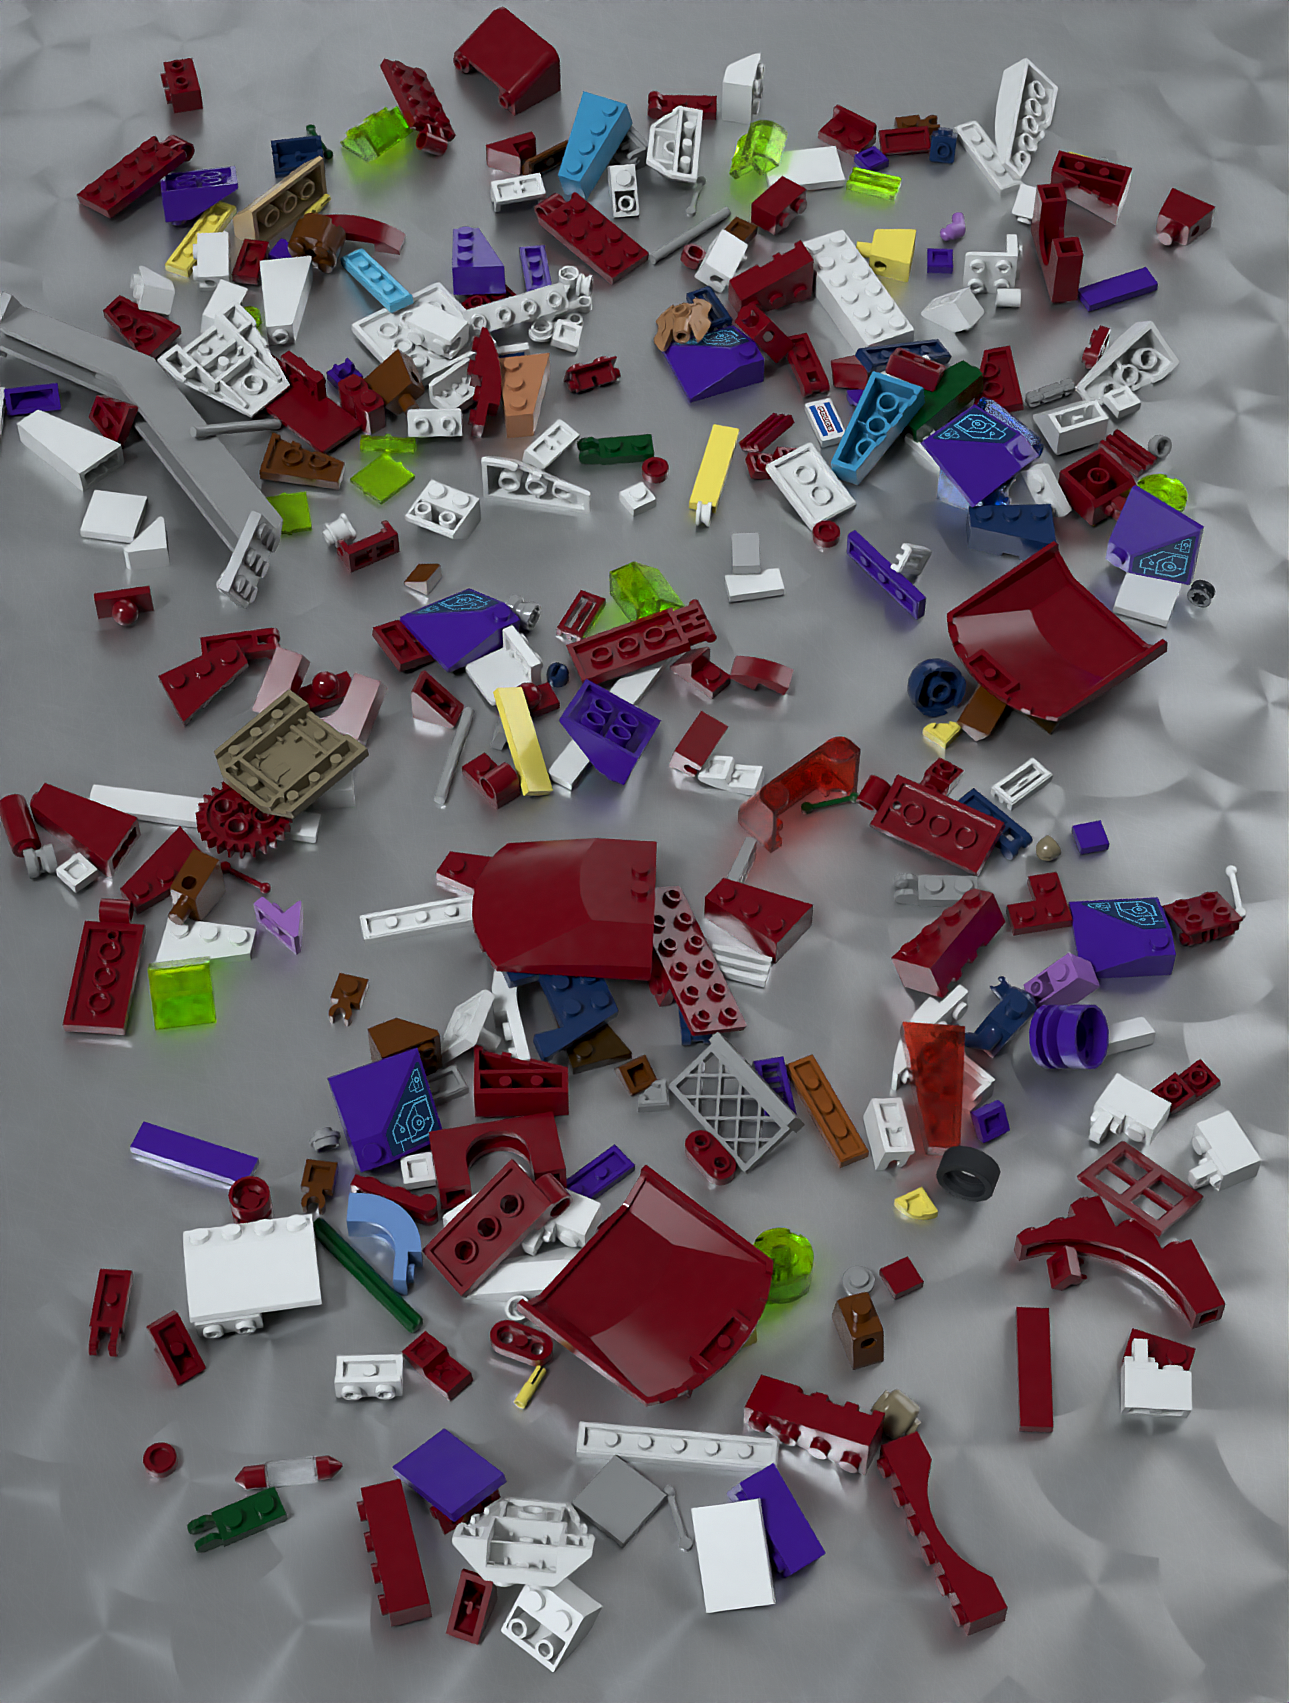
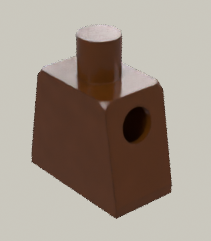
(397, 383)
(196, 888)
(855, 1322)

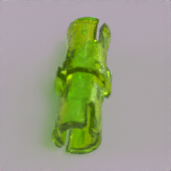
(387, 444)

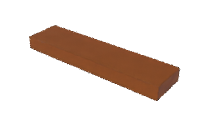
(826, 1111)

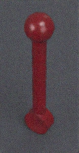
(226, 868)

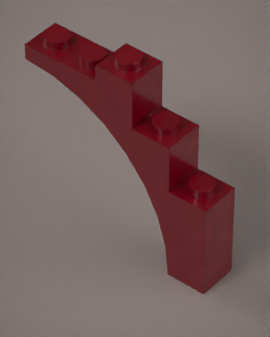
(1173, 1270)

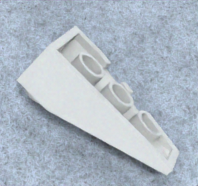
(1133, 360)
(523, 484)
(523, 1275)

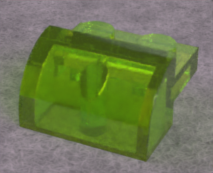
(759, 149)

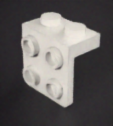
(993, 270)
(506, 666)

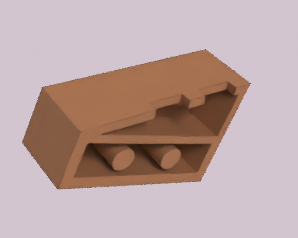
(523, 391)

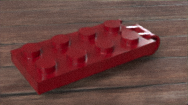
(419, 106)
(135, 174)
(590, 236)
(931, 822)
(105, 971)

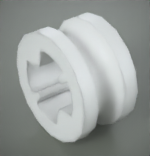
(584, 285)
(703, 513)

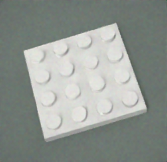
(388, 331)

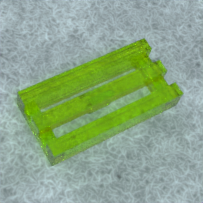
(873, 183)

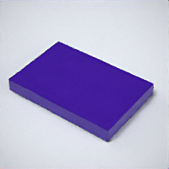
(449, 1474)

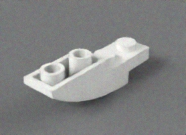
(933, 1012)

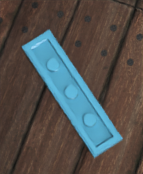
(376, 280)

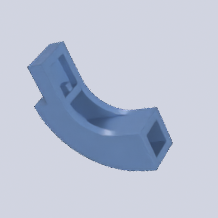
(387, 1221)

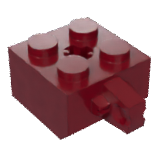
(1096, 486)

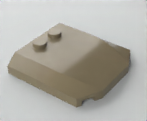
(287, 757)

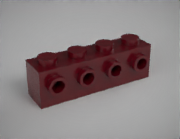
(395, 1552)

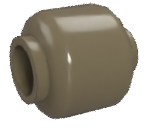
(899, 1412)

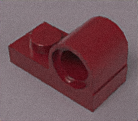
(494, 782)

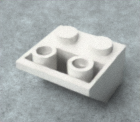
(742, 89)
(1073, 425)
(445, 511)
(551, 1621)

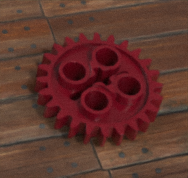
(237, 825)

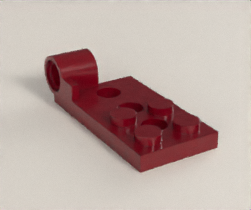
(536, 1206)

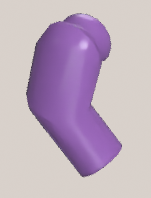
(955, 229)

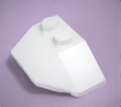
(676, 144)

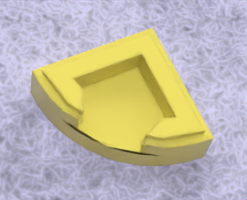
(942, 733)
(916, 1205)

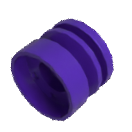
(1069, 1036)

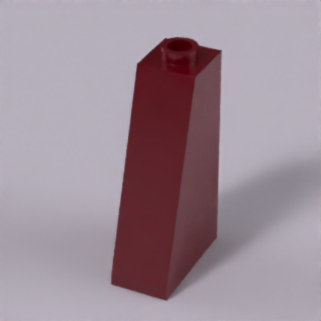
(86, 826)

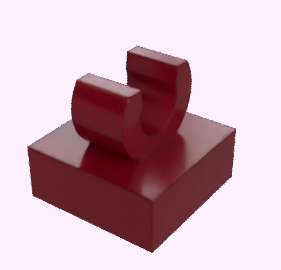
(1065, 1268)

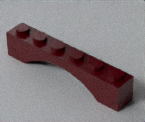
(972, 1593)

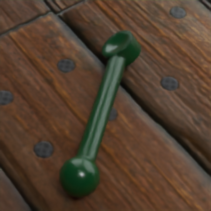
(311, 130)
(807, 807)

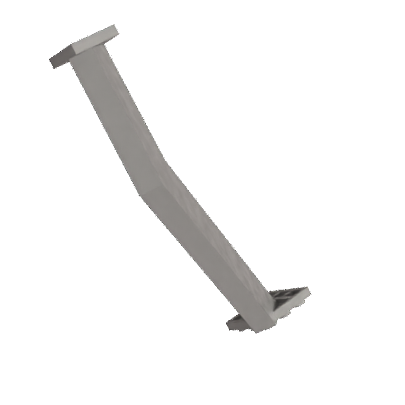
(164, 420)

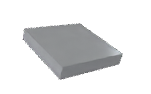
(619, 1501)

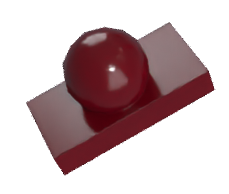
(124, 604)
(326, 690)
(539, 698)

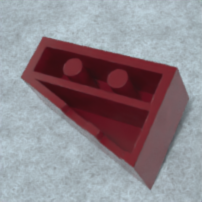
(1093, 183)
(775, 284)
(758, 917)
(518, 1086)

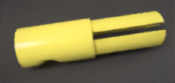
(317, 206)
(529, 1389)

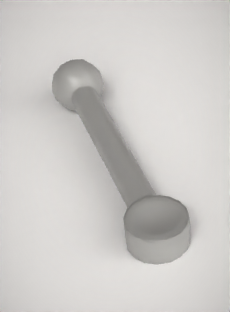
(691, 211)
(685, 1542)

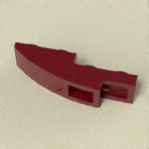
(486, 379)

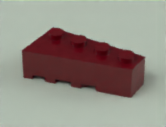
(949, 943)
(815, 1423)

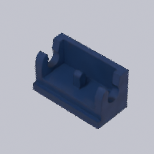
(293, 152)

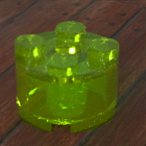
(791, 1264)

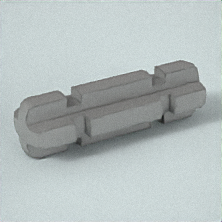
(1050, 392)

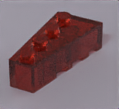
(936, 1078)

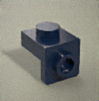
(943, 145)

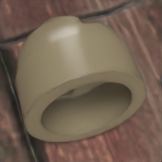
(1047, 849)

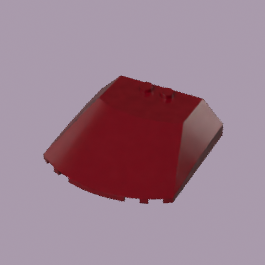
(1045, 639)
(569, 908)
(656, 1294)

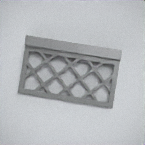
(754, 1084)

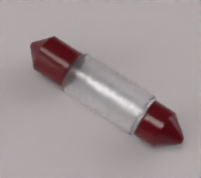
(288, 1472)

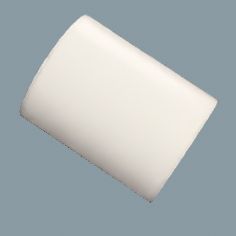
(1008, 297)

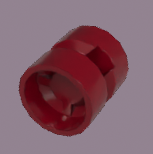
(250, 1200)

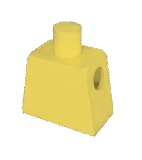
(890, 252)

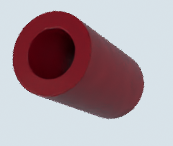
(18, 824)

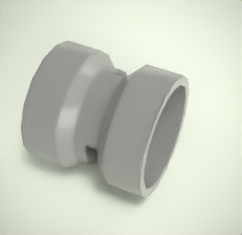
(526, 612)
(47, 858)

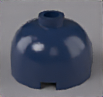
(936, 687)

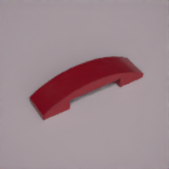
(362, 229)

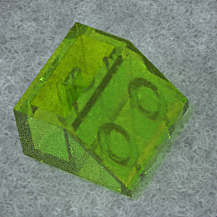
(376, 133)
(641, 591)
(182, 992)

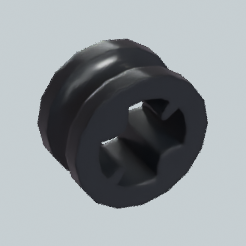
(1201, 593)

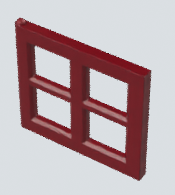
(1140, 1187)

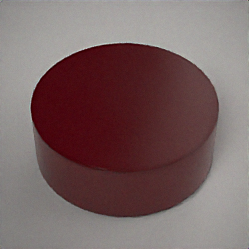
(655, 470)
(826, 534)
(160, 1460)

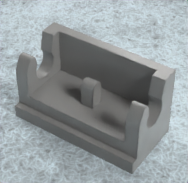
(632, 150)

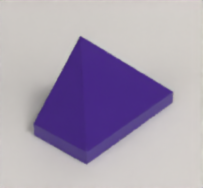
(32, 398)

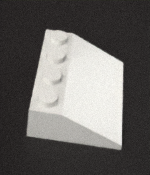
(251, 1268)

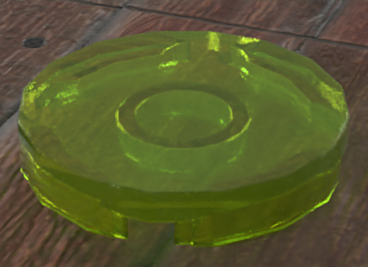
(1165, 489)

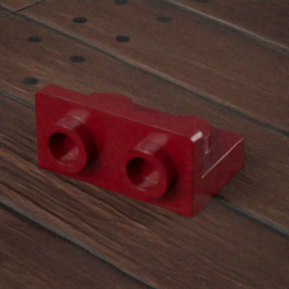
(848, 131)

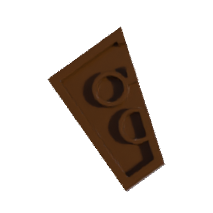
(297, 465)

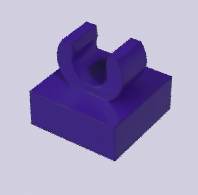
(342, 371)
(990, 1121)

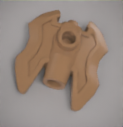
(679, 322)

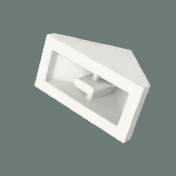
(149, 548)

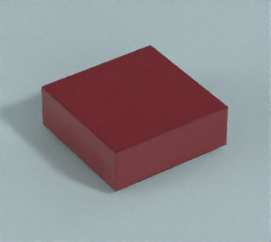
(901, 1278)

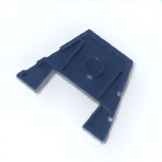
(578, 1005)

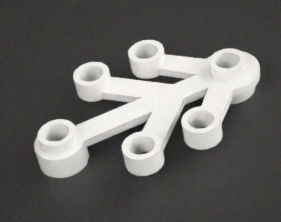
(543, 328)

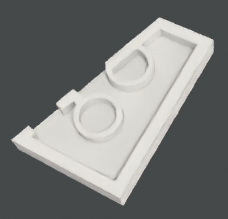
(203, 939)

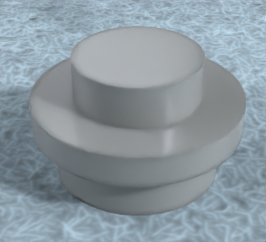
(325, 1140)
(858, 1280)

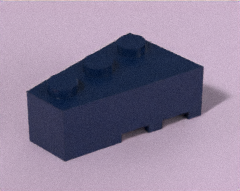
(1010, 529)

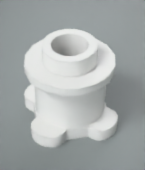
(339, 530)

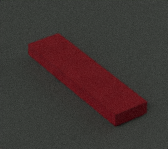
(1034, 1369)

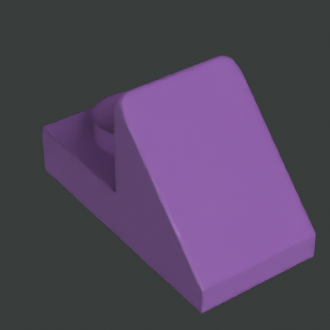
(285, 925)

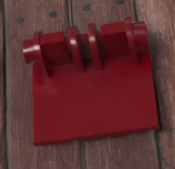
(1203, 917)

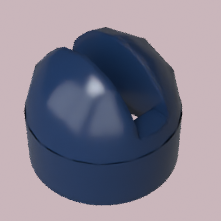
(562, 676)

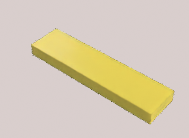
(211, 221)
(714, 466)
(522, 741)

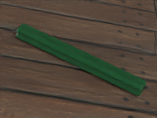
(367, 1276)

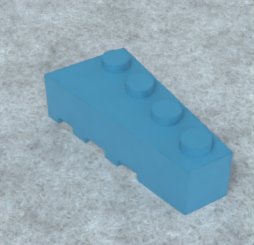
(592, 142)
(875, 424)

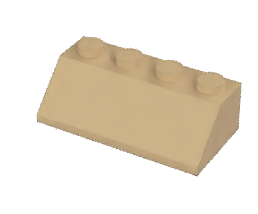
(282, 203)

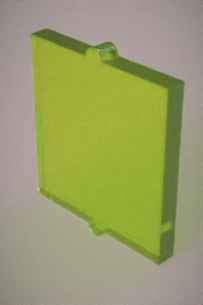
(382, 478)
(293, 510)

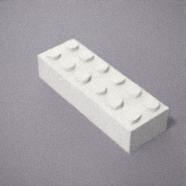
(855, 294)

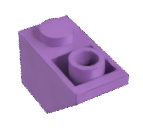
(1063, 982)

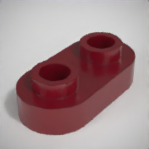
(1098, 342)
(709, 1155)
(523, 1342)

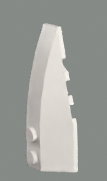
(1022, 114)

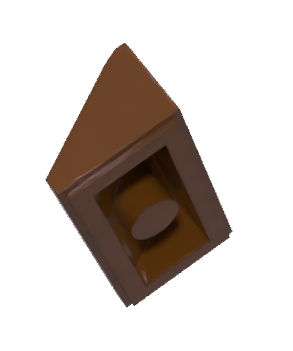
(545, 161)
(981, 714)

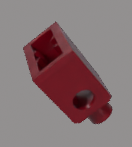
(1183, 218)
(756, 324)

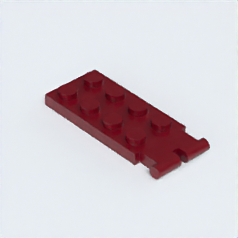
(640, 643)

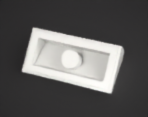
(1130, 1035)

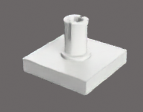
(467, 1027)

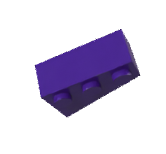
(475, 264)
(787, 1531)

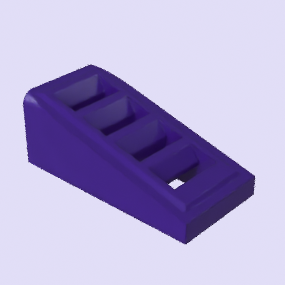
(776, 1065)

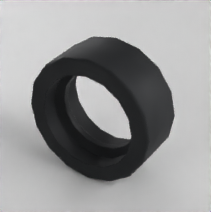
(971, 1161)

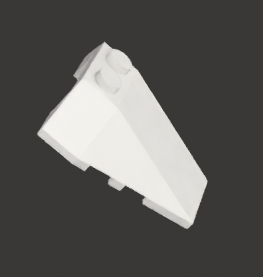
(229, 363)
(525, 1542)

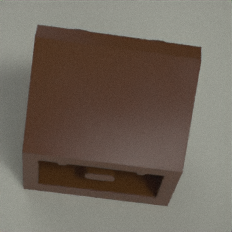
(401, 1035)

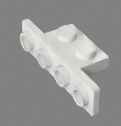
(516, 309)

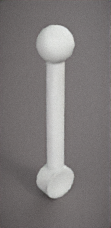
(1232, 871)

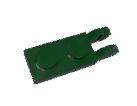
(615, 449)
(239, 1520)

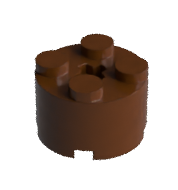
(319, 239)

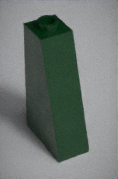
(955, 390)

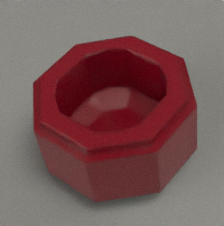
(692, 256)

